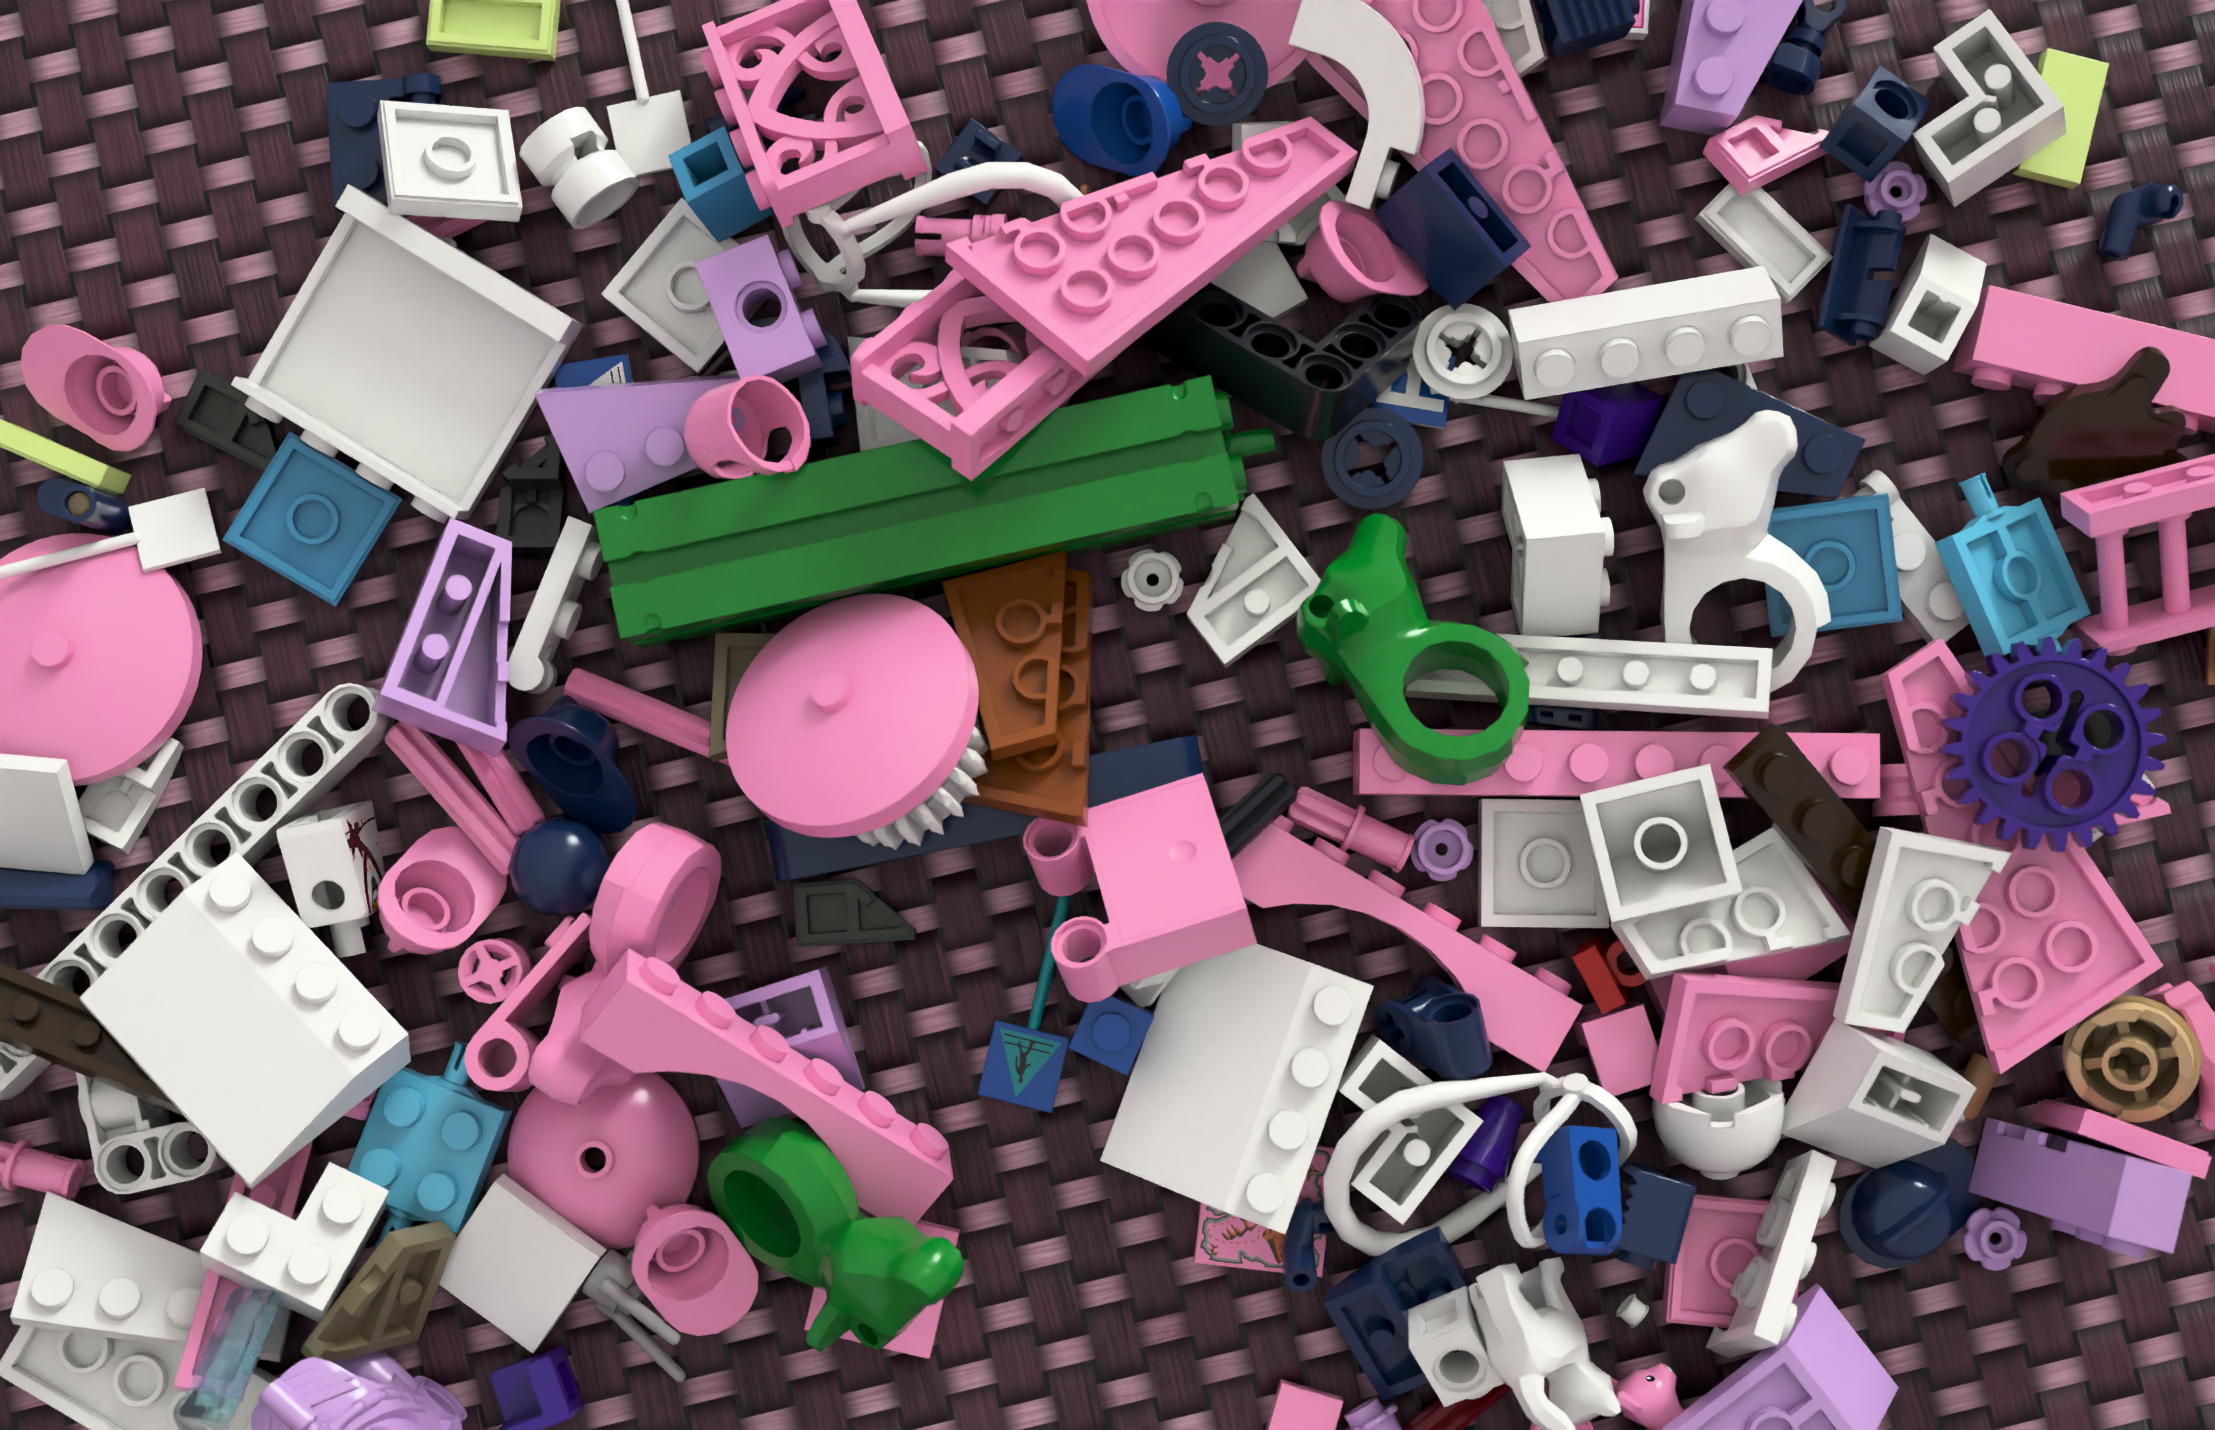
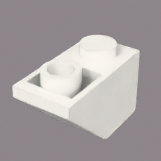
(1931, 306)

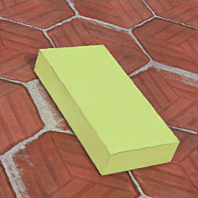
(495, 27)
(2079, 87)
(62, 459)

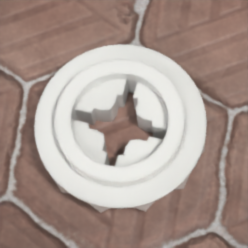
(1491, 352)

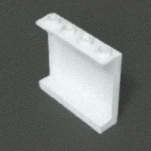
(409, 359)

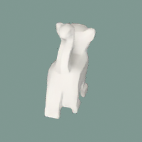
(1536, 1336)

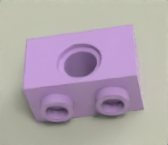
(739, 281)

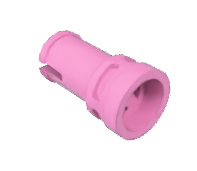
(953, 229)

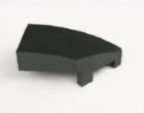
(534, 503)

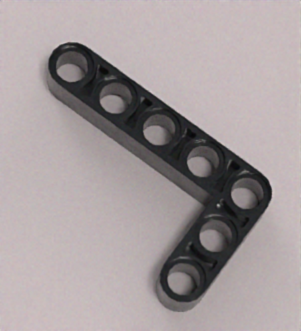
(1282, 373)

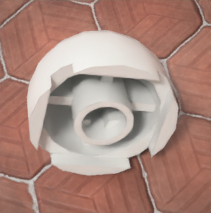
(1723, 1129)

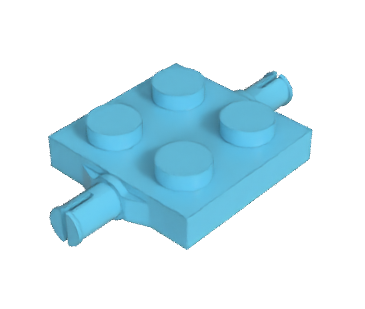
(2011, 572)
(430, 1145)

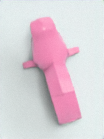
(647, 902)

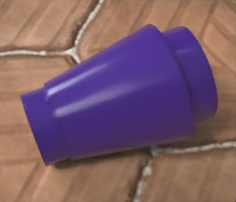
(1490, 1149)

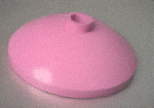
(647, 1147)

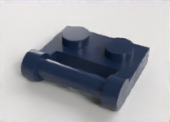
(355, 129)

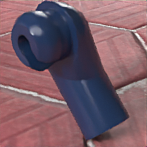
(2136, 210)

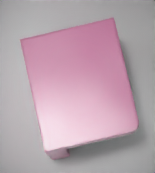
(1619, 1047)

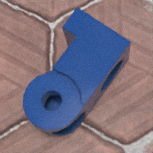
(1581, 1190)

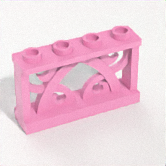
(856, 150)
(987, 418)

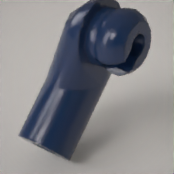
(1298, 1244)

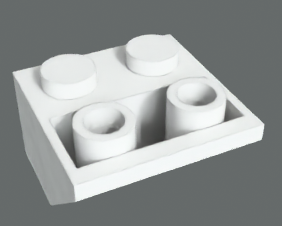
(1874, 1098)

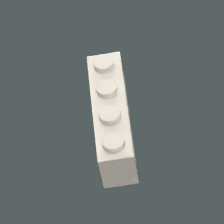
(1646, 332)

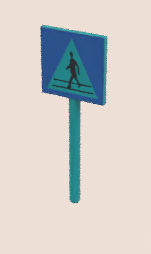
(1023, 1061)

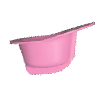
(1356, 257)
(94, 386)
(438, 893)
(693, 1269)

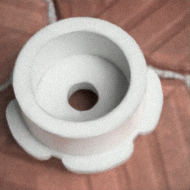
(1164, 567)

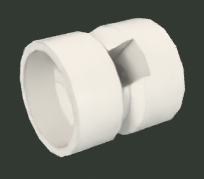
(573, 158)

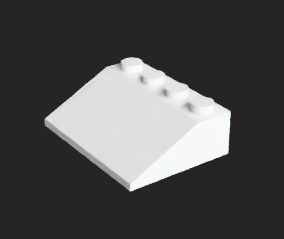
(246, 1020)
(1238, 1081)

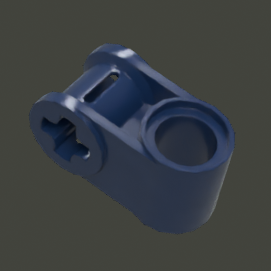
(1438, 1029)

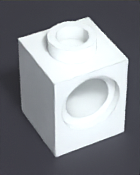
(1437, 1331)

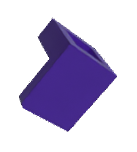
(1607, 422)
(537, 1391)

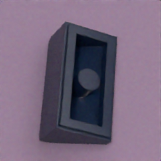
(58, 890)

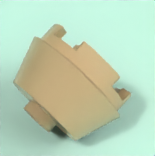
(2132, 1059)

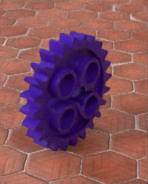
(2105, 774)

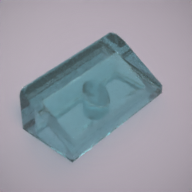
(231, 1357)

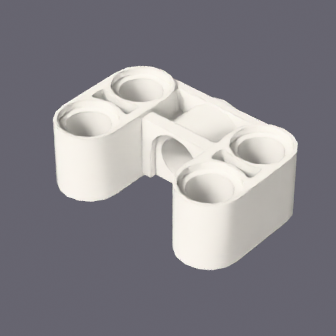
(123, 1120)

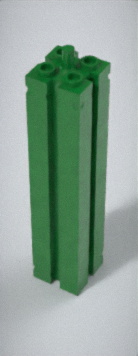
(911, 521)

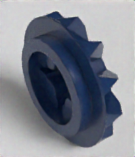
(1247, 75)
(1401, 464)

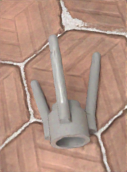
(619, 1297)

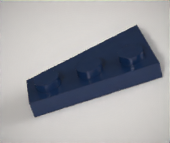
(1713, 404)

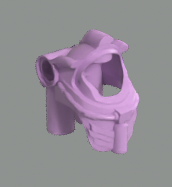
(356, 1395)

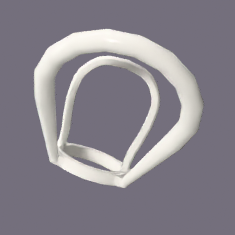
(905, 211)
(1447, 1093)

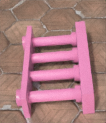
(2106, 514)

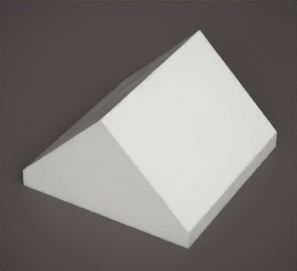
(1661, 843)

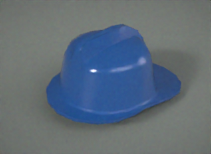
(1117, 118)

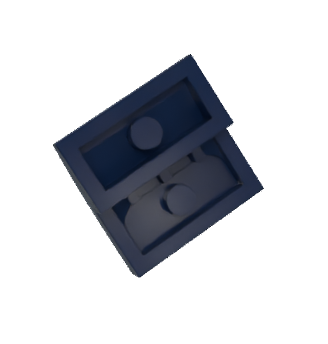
(1375, 1301)

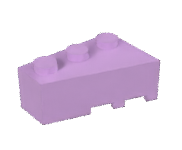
(1719, 59)
(625, 433)
(453, 648)
(2082, 1187)

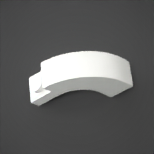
(1389, 78)

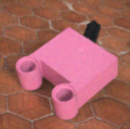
(1161, 879)

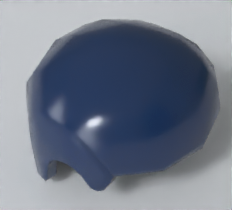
(558, 866)

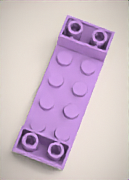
(1807, 1382)

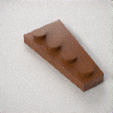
(1055, 778)

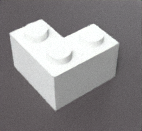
(2000, 115)
(1556, 545)
(1412, 1153)
(301, 1257)

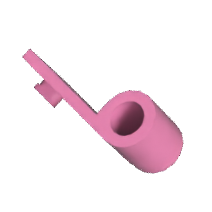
(503, 1046)

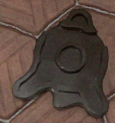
(2100, 431)

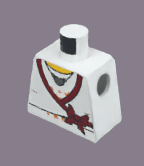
(334, 852)

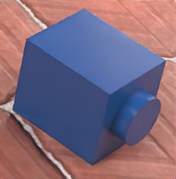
(1112, 1032)

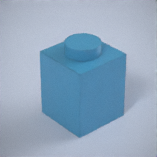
(717, 185)

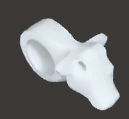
(1715, 531)

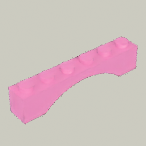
(1519, 1010)
(662, 1024)

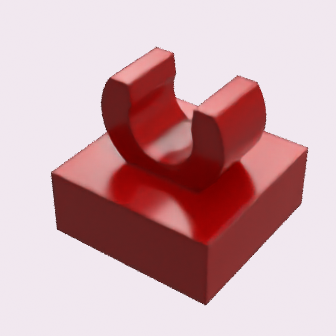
(1604, 974)

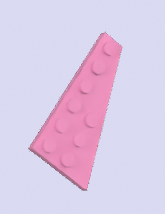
(1492, 125)
(1148, 244)
(2048, 926)

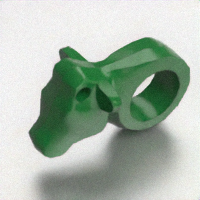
(1377, 637)
(803, 1219)

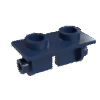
(1854, 302)

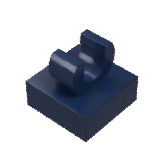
(974, 147)

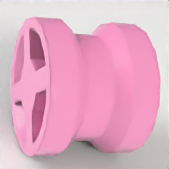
(1895, 792)
(483, 975)

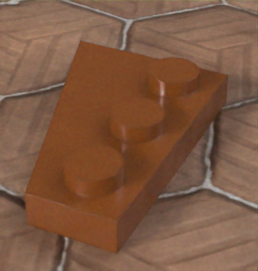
(1014, 636)

